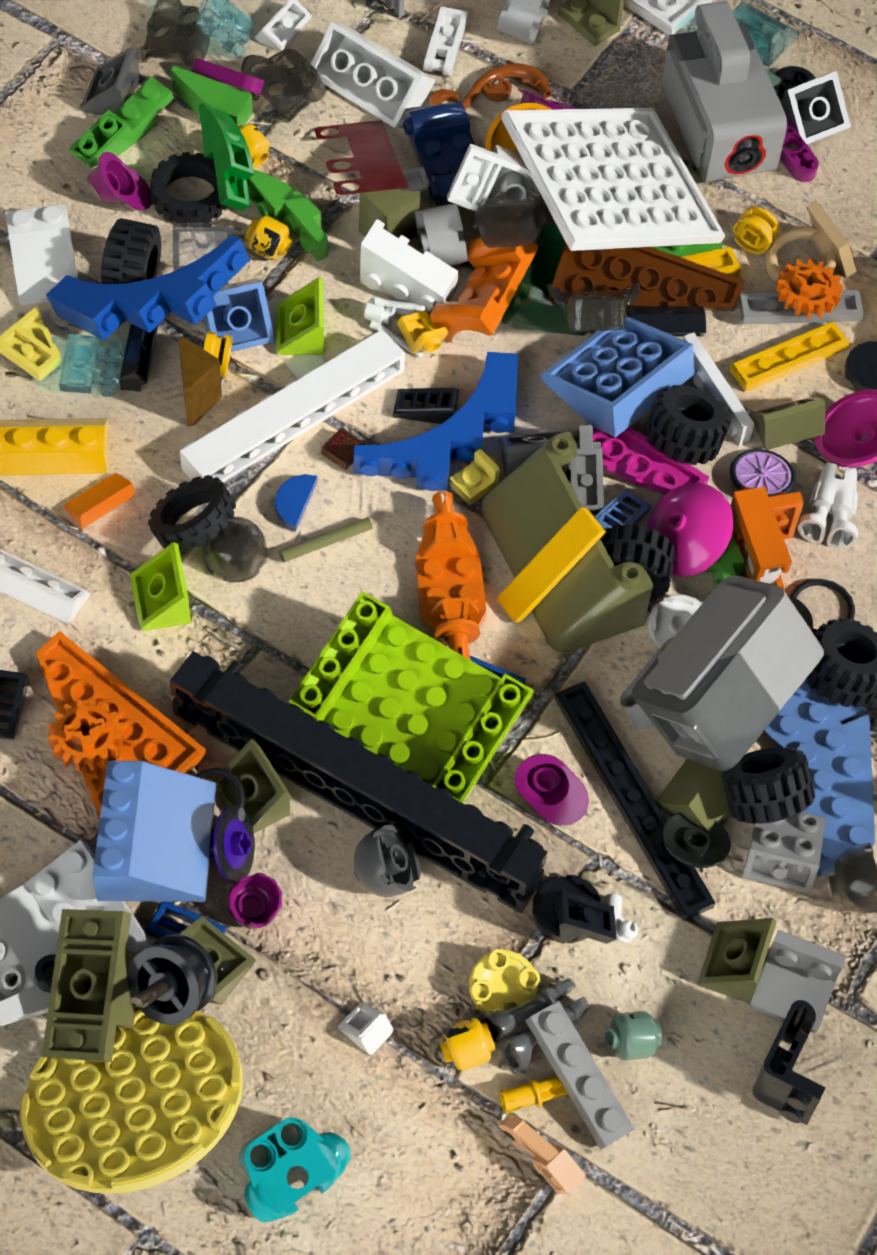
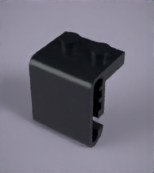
(777, 1083)

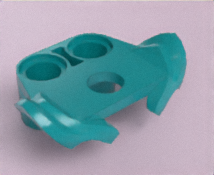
(320, 1155)

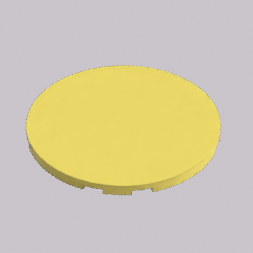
(140, 1115)

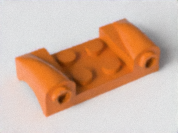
(488, 290)

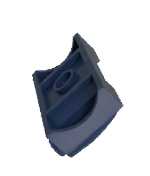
(440, 142)

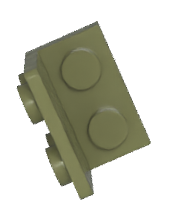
(593, 18)

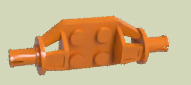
(450, 578)

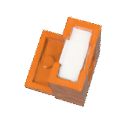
(760, 531)

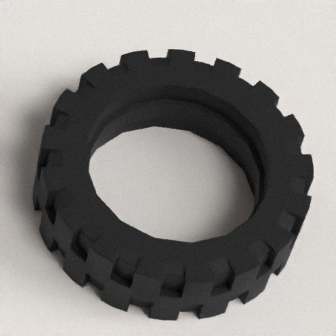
(183, 211)
(182, 500)

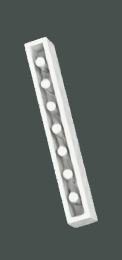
(294, 409)

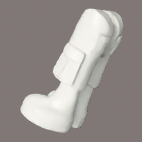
(834, 498)

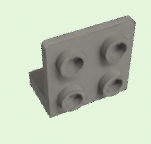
(786, 852)
(796, 972)

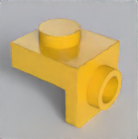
(421, 333)

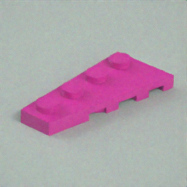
(636, 461)

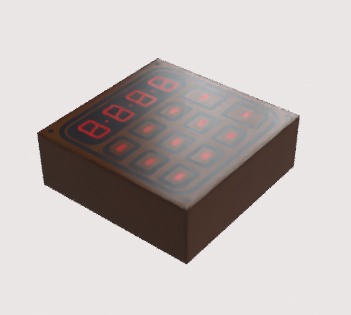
(341, 448)

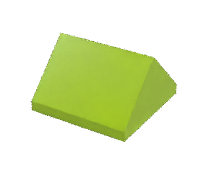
(301, 321)
(161, 591)

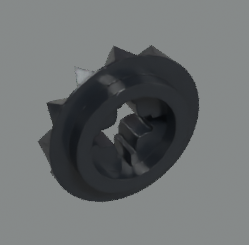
(790, 74)

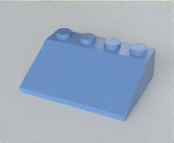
(619, 374)
(153, 834)

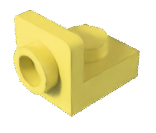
(476, 478)

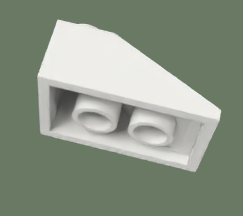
(40, 250)

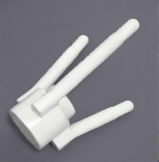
(382, 311)

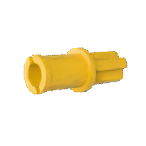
(531, 1094)

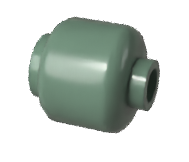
(633, 1035)

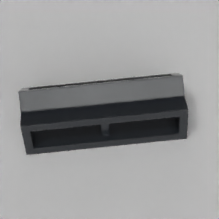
(672, 319)
(135, 352)

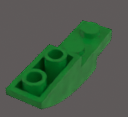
(230, 154)

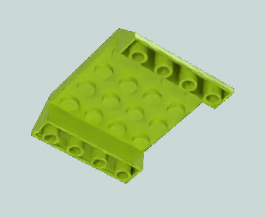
(410, 698)

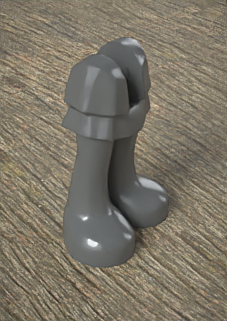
(519, 1047)

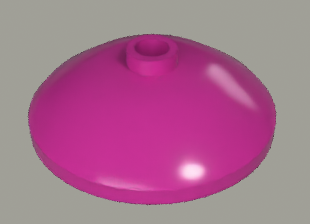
(851, 430)
(702, 529)

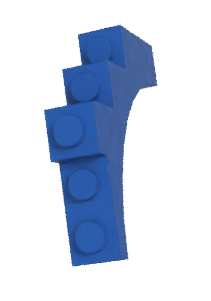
(148, 302)
(429, 454)

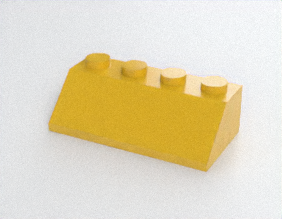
(53, 446)

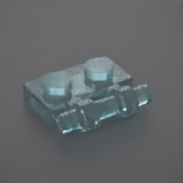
(226, 24)
(80, 364)

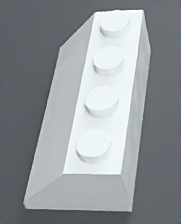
(370, 74)

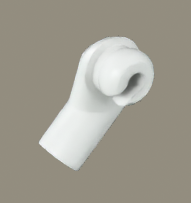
(624, 928)

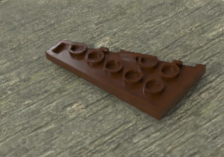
(661, 275)

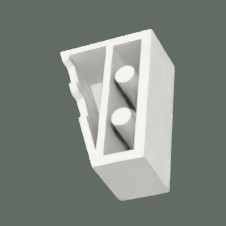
(403, 272)

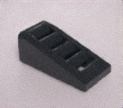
(428, 414)
(20, 681)

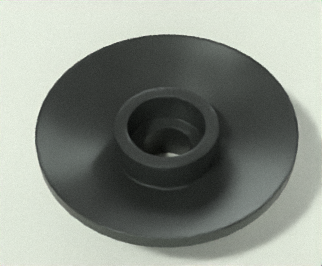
(694, 845)

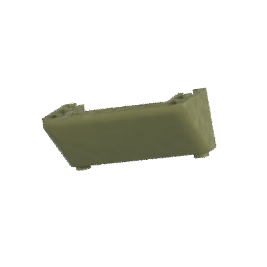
(595, 595)

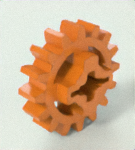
(809, 288)
(68, 731)

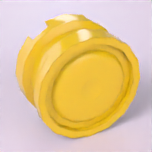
(756, 230)
(214, 345)

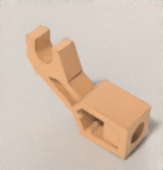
(549, 1160)

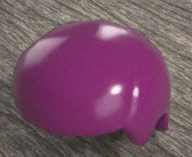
(255, 901)

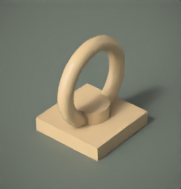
(825, 238)

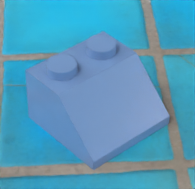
(241, 313)

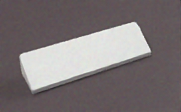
(40, 588)

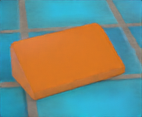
(100, 500)

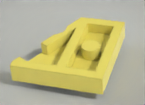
(31, 346)

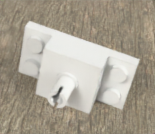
(488, 172)

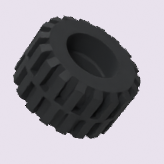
(131, 252)
(687, 424)
(645, 548)
(848, 665)
(769, 785)

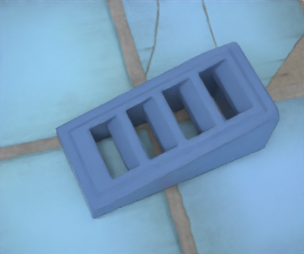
(613, 508)

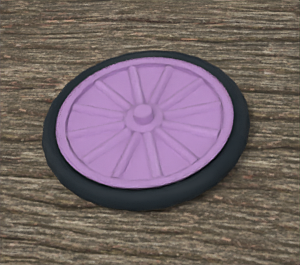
(761, 469)

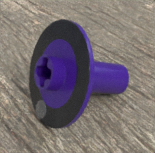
(233, 843)

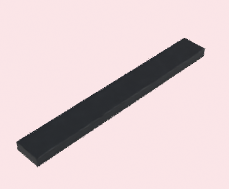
(632, 798)

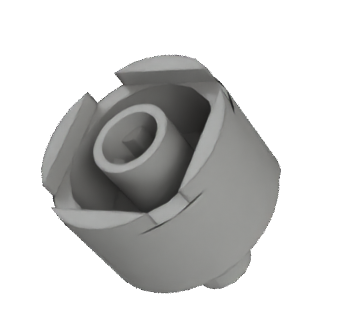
(521, 18)
(442, 233)

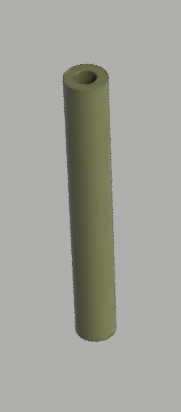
(325, 539)

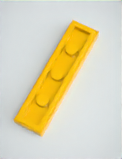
(789, 356)
(550, 565)

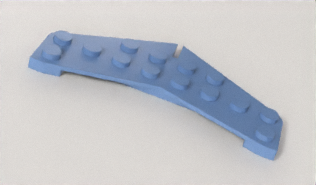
(837, 764)

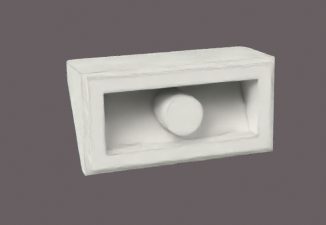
(284, 25)

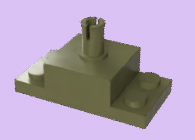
(89, 986)

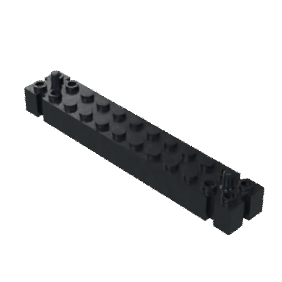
(360, 781)

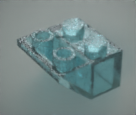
(767, 33)

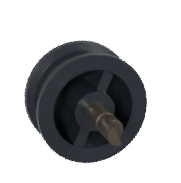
(172, 979)

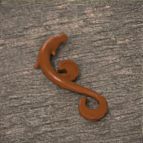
(502, 91)

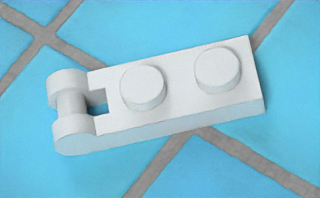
(445, 40)

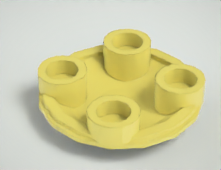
(502, 981)

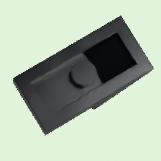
(585, 918)

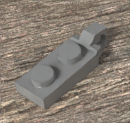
(588, 471)

